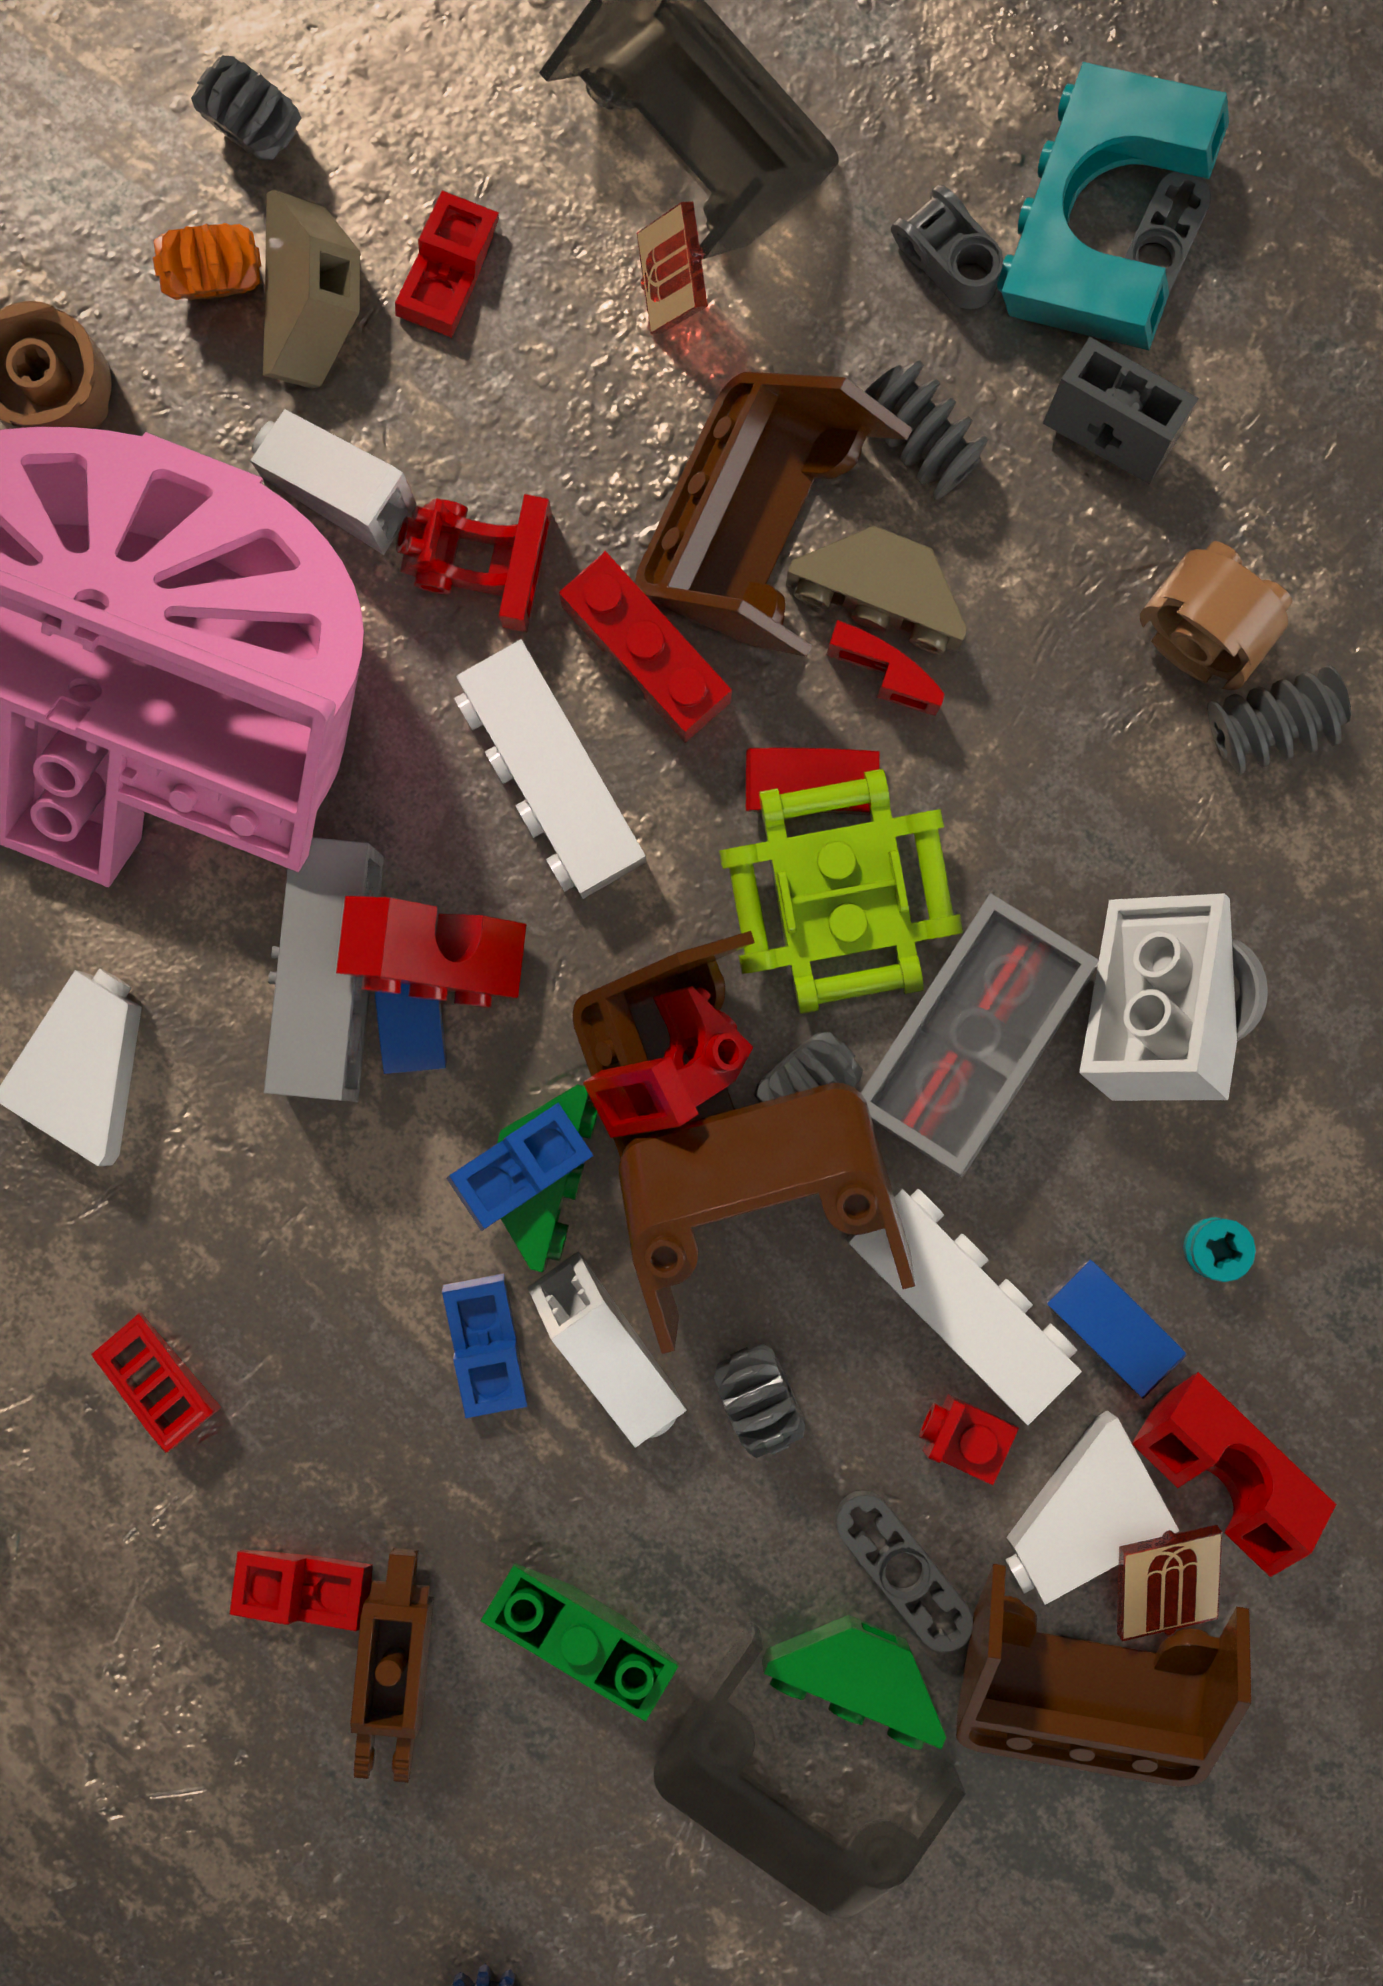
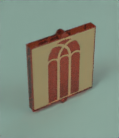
(672, 268)
(1169, 1582)

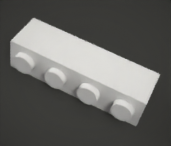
(551, 770)
(971, 1312)

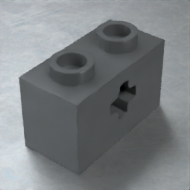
(1119, 410)

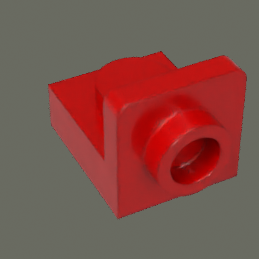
(967, 1438)

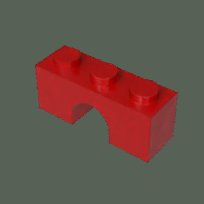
(646, 646)
(396, 945)
(1274, 1502)

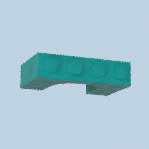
(1105, 124)

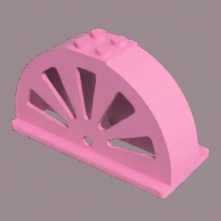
(163, 652)

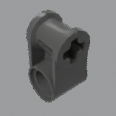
(945, 238)

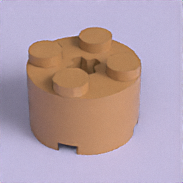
(78, 376)
(1216, 616)

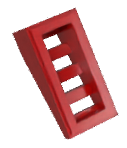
(187, 1385)

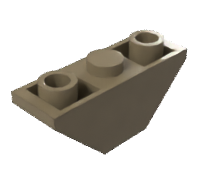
(308, 290)
(885, 585)

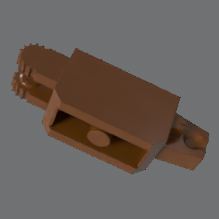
(392, 1665)

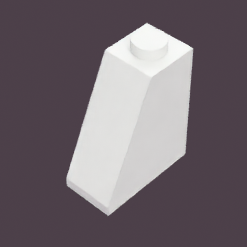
(334, 479)
(79, 1067)
(606, 1350)
(1085, 1513)

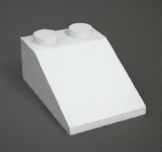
(1163, 1001)

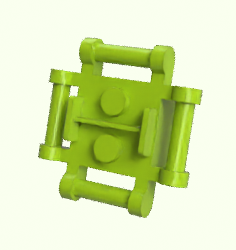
(841, 891)

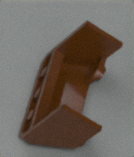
(745, 493)
(624, 1026)
(748, 1162)
(1101, 1703)

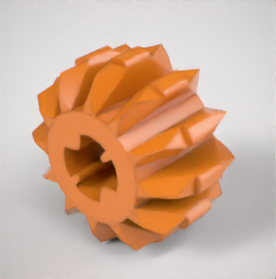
(207, 261)

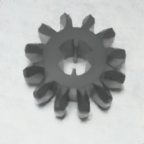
(246, 107)
(811, 1065)
(759, 1401)

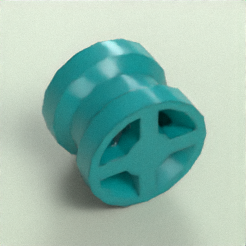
(1207, 1244)

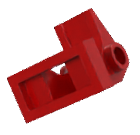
(431, 544)
(664, 1090)

